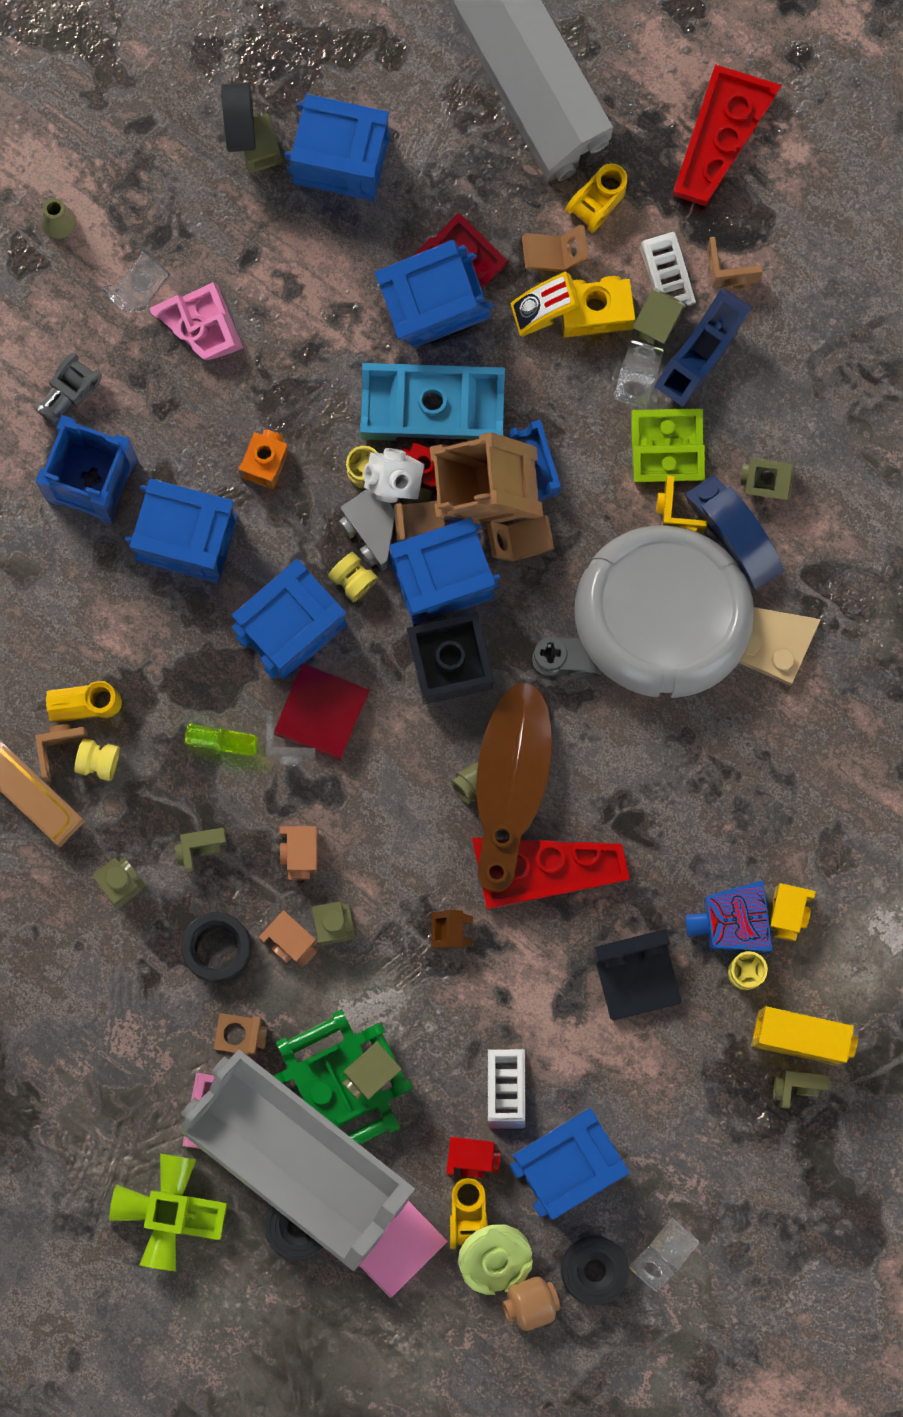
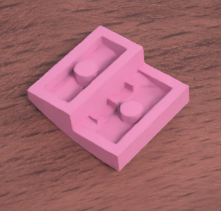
(402, 1250)

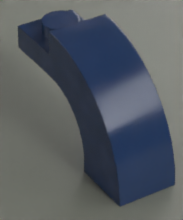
(704, 347)
(737, 530)

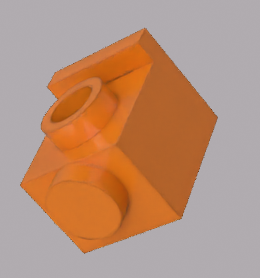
(264, 471)

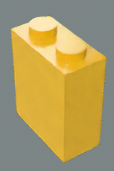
(804, 1036)

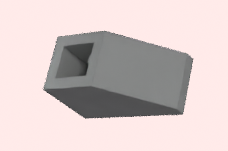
(373, 526)

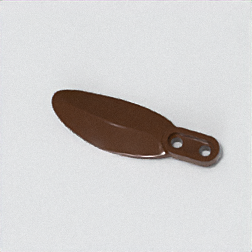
(511, 778)

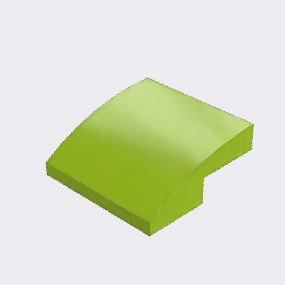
(667, 445)

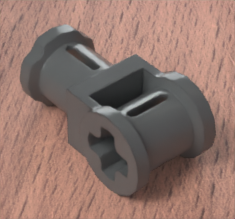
(69, 386)

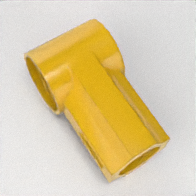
(80, 702)

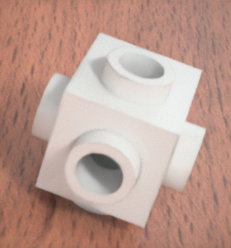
(393, 475)

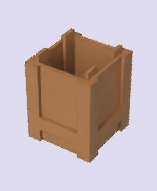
(486, 480)

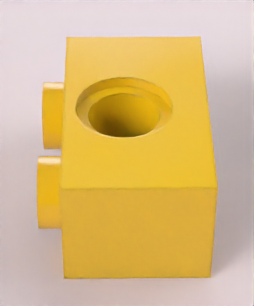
(616, 315)

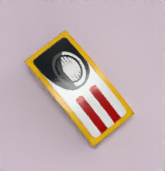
(543, 303)

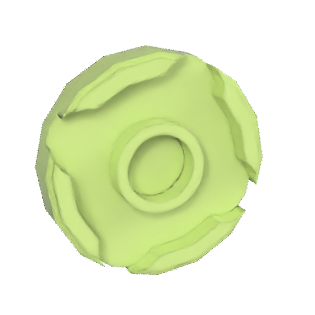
(495, 1259)

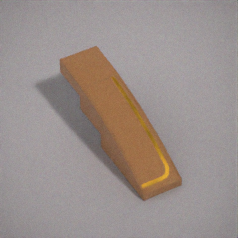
(36, 798)

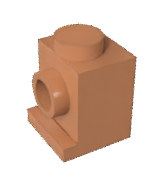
(300, 851)
(290, 940)

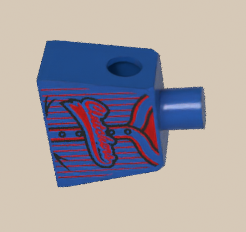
(734, 920)

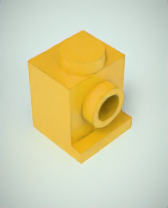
(789, 911)

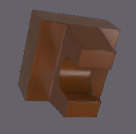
(448, 929)

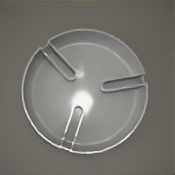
(664, 611)

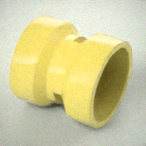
(357, 461)
(353, 577)
(93, 758)
(751, 966)

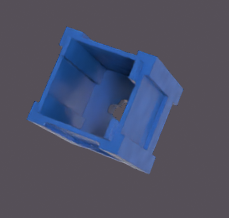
(339, 147)
(433, 294)
(78, 453)
(183, 530)
(442, 571)
(289, 621)
(569, 1165)

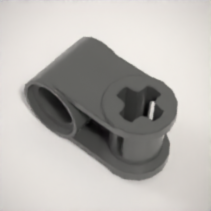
(569, 659)

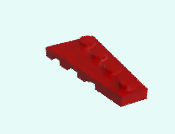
(724, 124)
(556, 869)

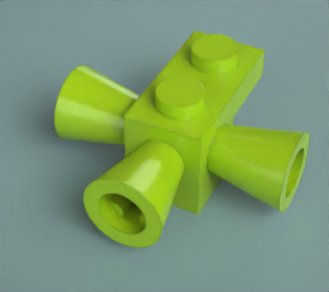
(169, 1212)

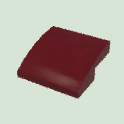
(489, 259)
(321, 712)

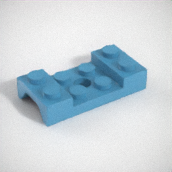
(395, 407)

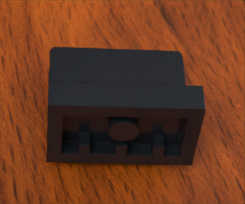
(637, 975)

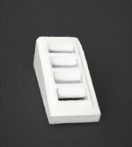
(660, 243)
(506, 1120)

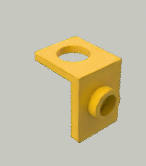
(664, 507)

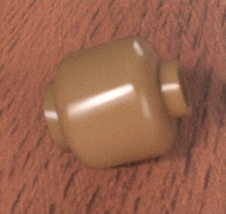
(531, 1303)

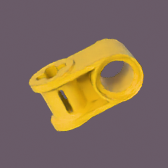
(595, 202)
(465, 1216)

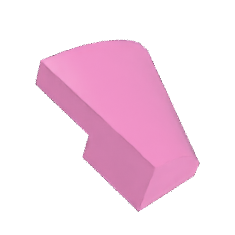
(201, 321)

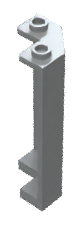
(536, 81)
(295, 1159)

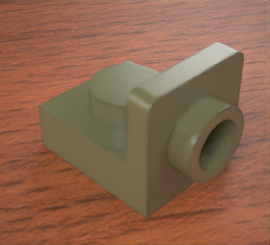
(206, 842)
(806, 1084)

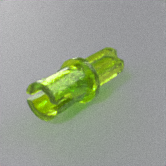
(221, 740)

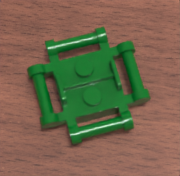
(322, 1077)

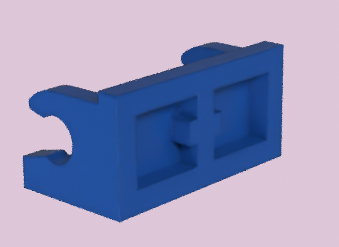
(547, 479)

